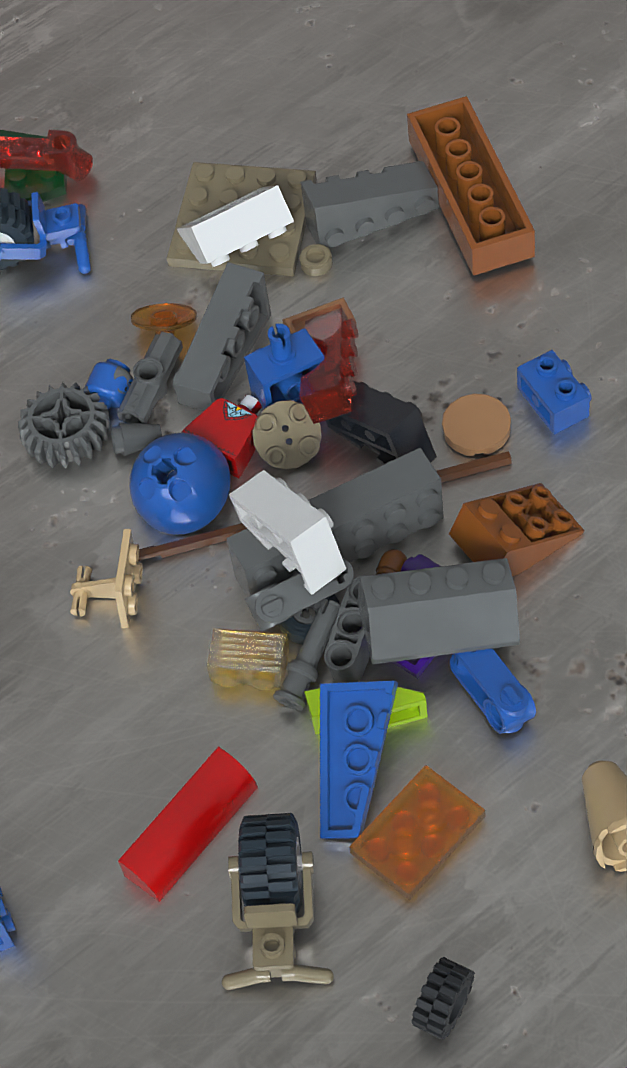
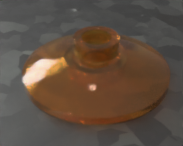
(163, 317)

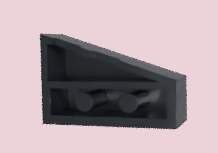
(383, 425)

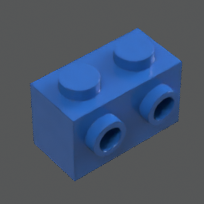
(553, 391)

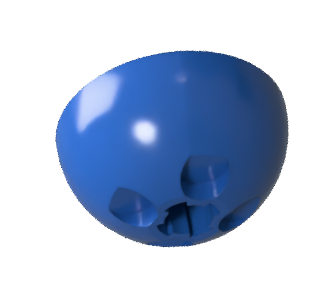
(190, 493)

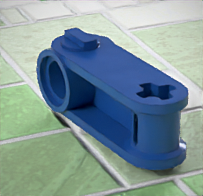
(494, 689)

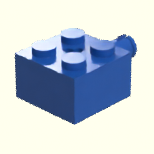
(278, 368)

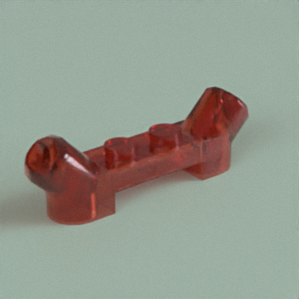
(53, 153)

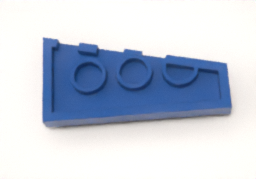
(351, 746)

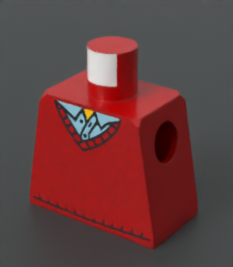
(229, 429)

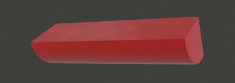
(187, 824)

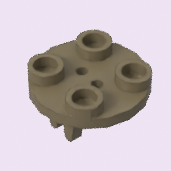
(271, 439)

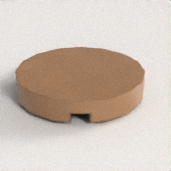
(476, 424)

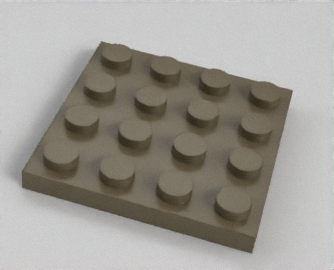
(219, 184)

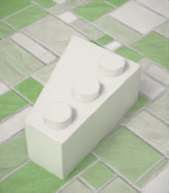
(291, 526)

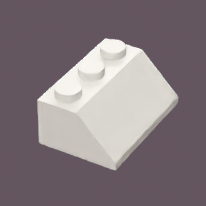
(237, 225)

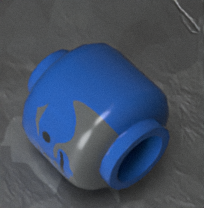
(110, 381)

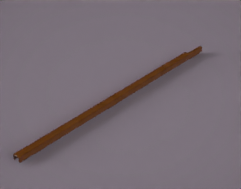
(220, 535)

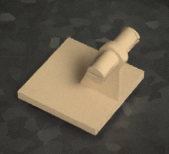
(118, 588)

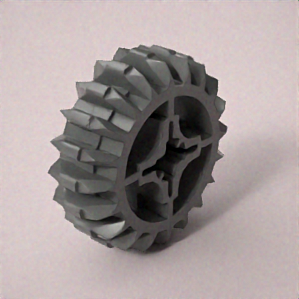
(64, 425)

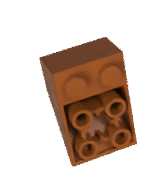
(514, 525)

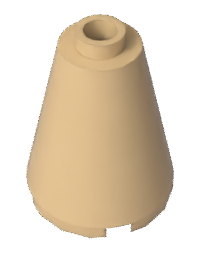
(607, 812)

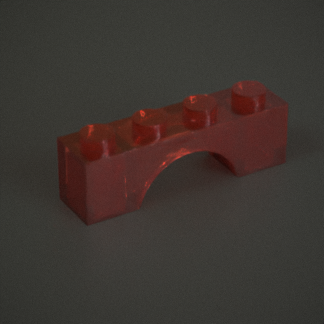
(331, 386)

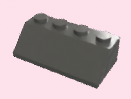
(439, 611)

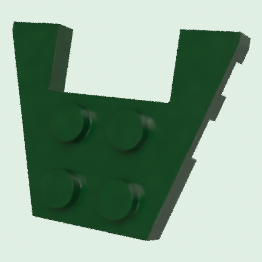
(24, 182)

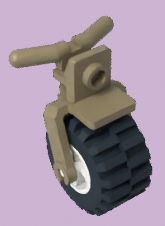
(271, 883)

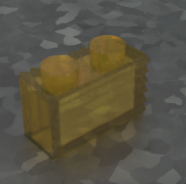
(248, 658)

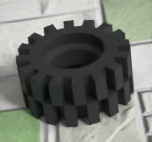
(443, 998)

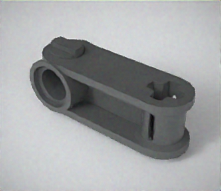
(290, 596)

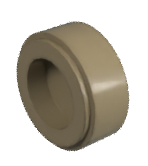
(315, 260)

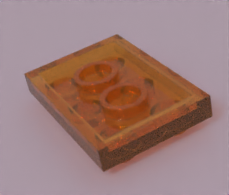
(417, 832)

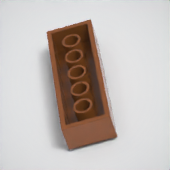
(471, 186)

